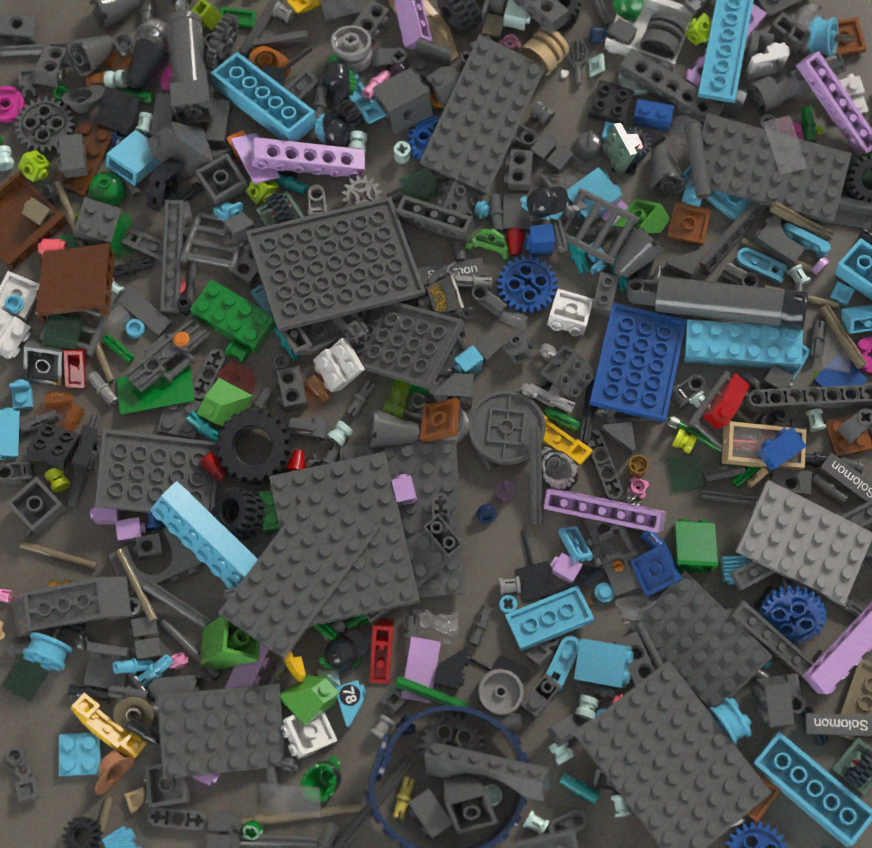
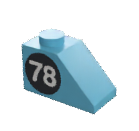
(351, 700)

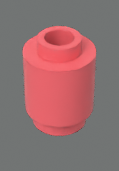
(51, 245)

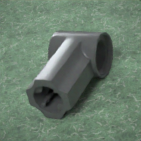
(737, 276)
(488, 302)
(314, 429)
(795, 691)

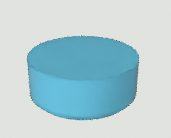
(135, 328)

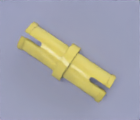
(403, 798)

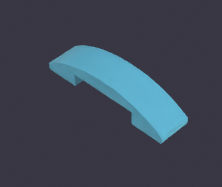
(370, 110)

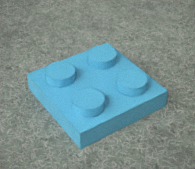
(79, 754)

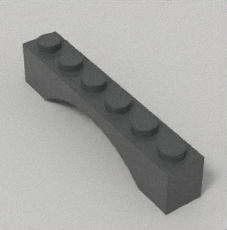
(525, 778)

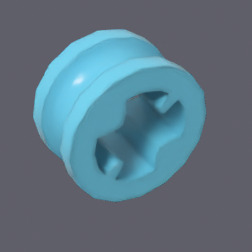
(514, 604)

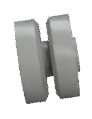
(352, 47)
(502, 679)

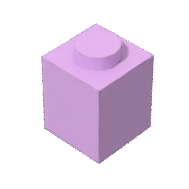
(404, 490)
(104, 516)
(129, 529)
(565, 568)

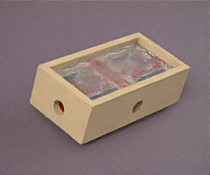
(744, 439)

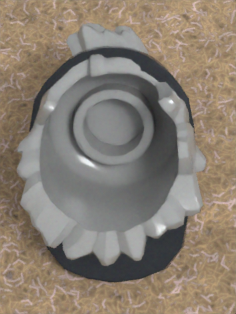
(558, 469)

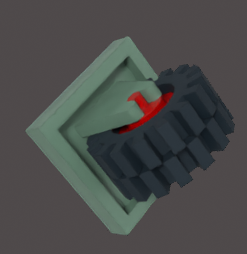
(625, 147)
(278, 209)
(856, 766)

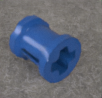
(152, 523)
(645, 536)

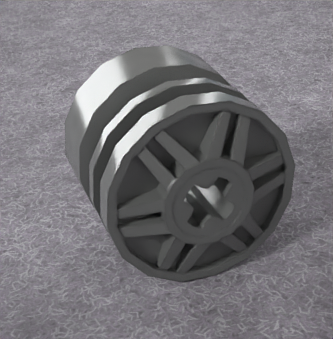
(663, 35)

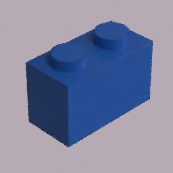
(653, 115)
(540, 240)
(781, 448)

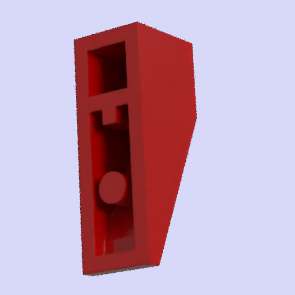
(726, 402)
(381, 651)

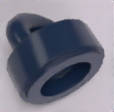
(595, 35)
(117, 137)
(486, 513)
(411, 729)

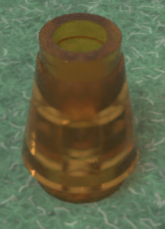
(317, 389)
(57, 399)
(72, 417)

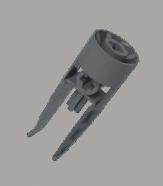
(769, 93)

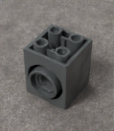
(403, 100)

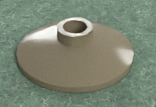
(123, 712)

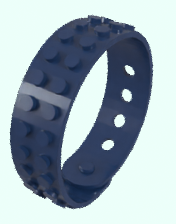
(384, 757)

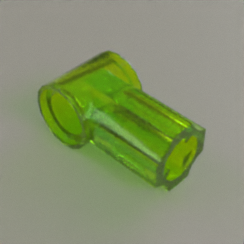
(396, 403)

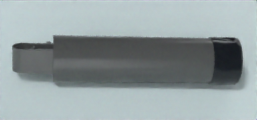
(721, 300)

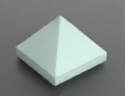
(596, 65)
(331, 675)

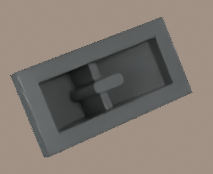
(734, 109)
(684, 265)
(621, 435)

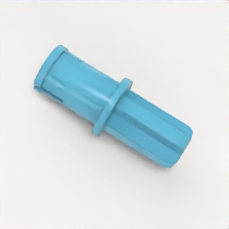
(131, 666)
(155, 670)

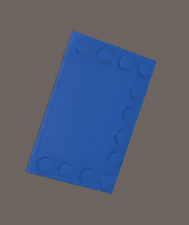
(638, 362)

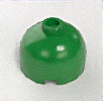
(108, 188)

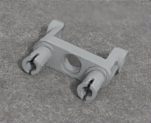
(552, 397)

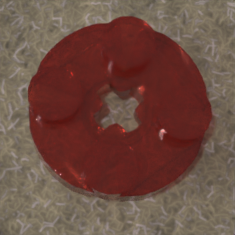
(241, 371)

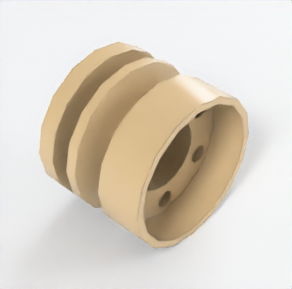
(546, 49)

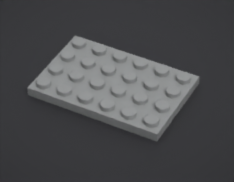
(804, 542)

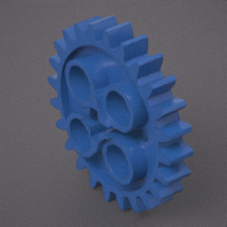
(421, 132)
(516, 297)
(793, 614)
(761, 836)

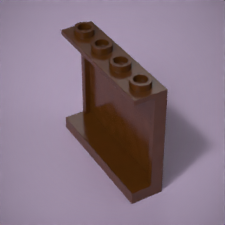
(17, 232)
(75, 280)

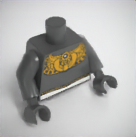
(444, 295)

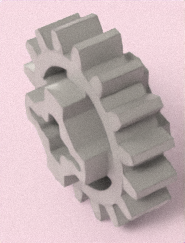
(368, 185)

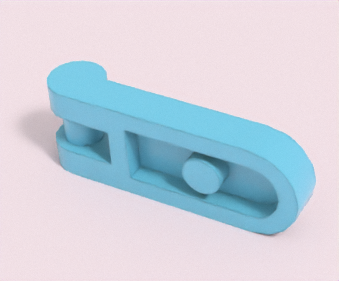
(807, 240)
(761, 265)
(564, 659)

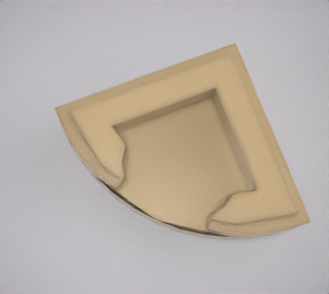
(758, 477)
(135, 799)

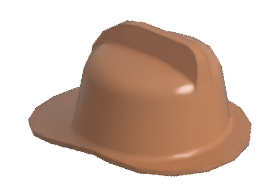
(111, 770)

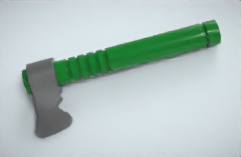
(675, 423)

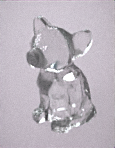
(443, 623)

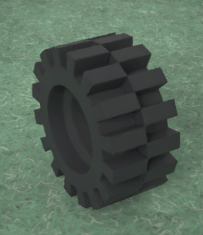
(73, 829)

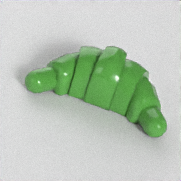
(490, 240)

